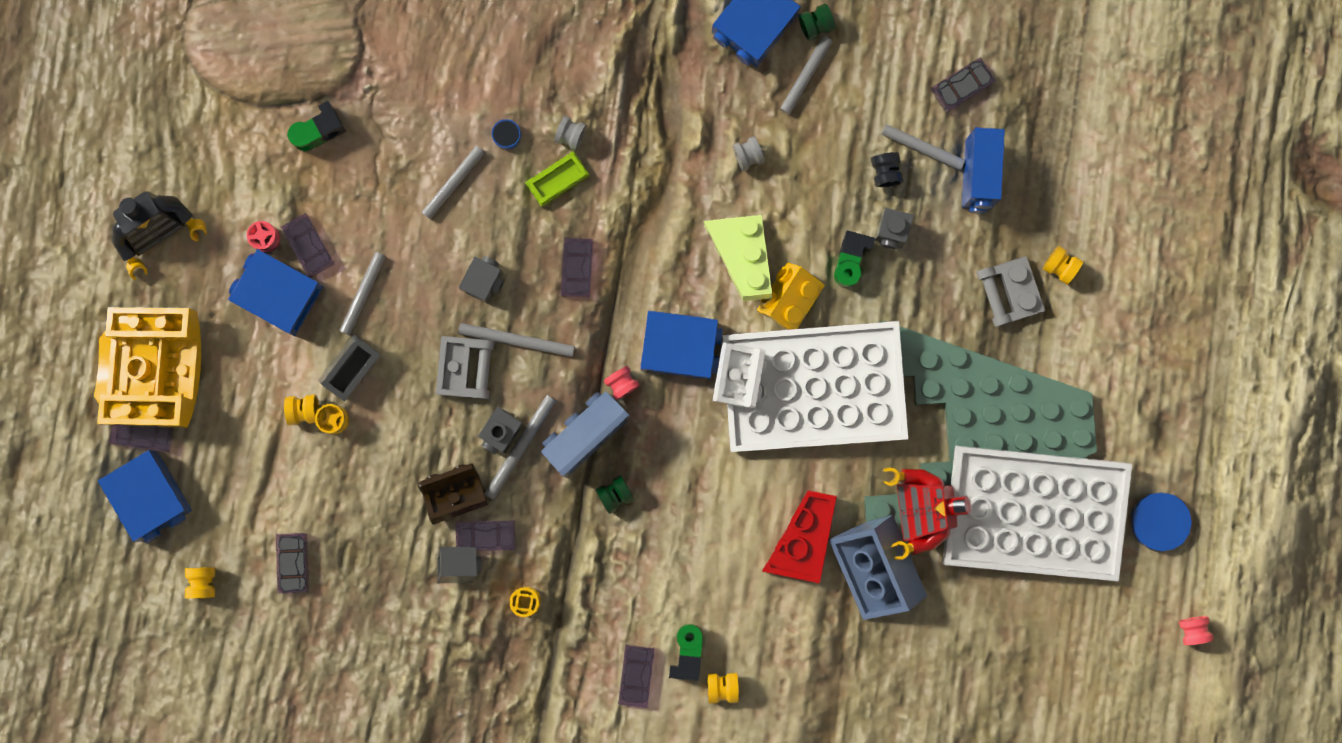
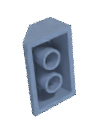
(584, 433)
(873, 575)

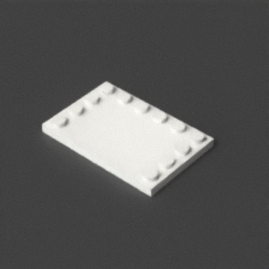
(823, 388)
(1039, 513)

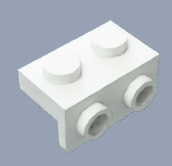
(739, 375)

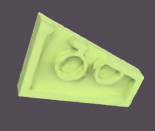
(744, 252)

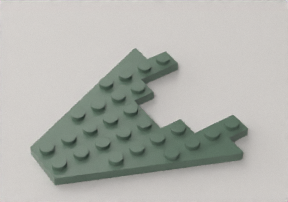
(990, 408)

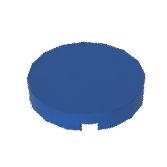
(1161, 521)

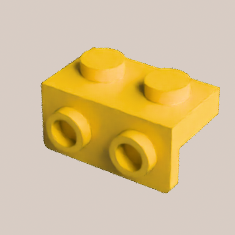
(792, 296)

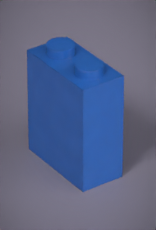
(754, 27)
(983, 169)
(275, 292)
(680, 345)
(145, 497)

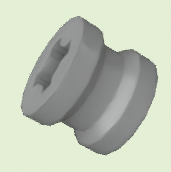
(570, 133)
(748, 153)

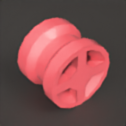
(258, 233)
(621, 383)
(1196, 630)

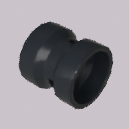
(887, 169)

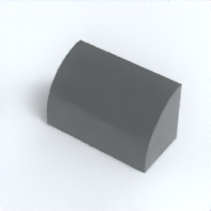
(348, 367)

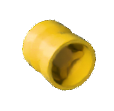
(1062, 265)
(301, 409)
(327, 417)
(200, 582)
(525, 597)
(723, 688)

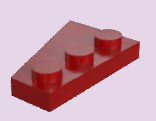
(805, 541)

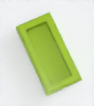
(557, 179)

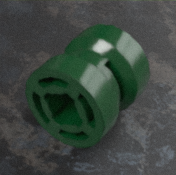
(817, 22)
(609, 498)

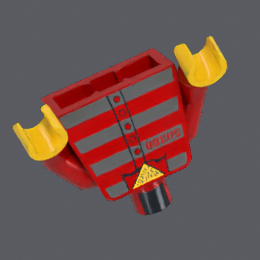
(926, 509)

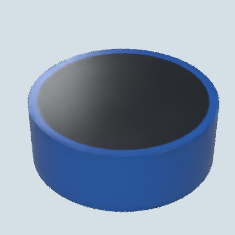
(506, 134)

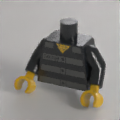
(146, 222)

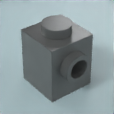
(893, 228)
(482, 279)
(500, 431)
(457, 565)

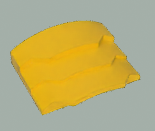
(149, 367)

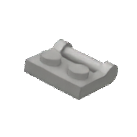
(1019, 288)
(454, 367)

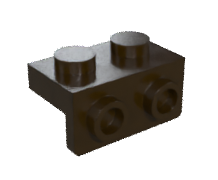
(453, 493)

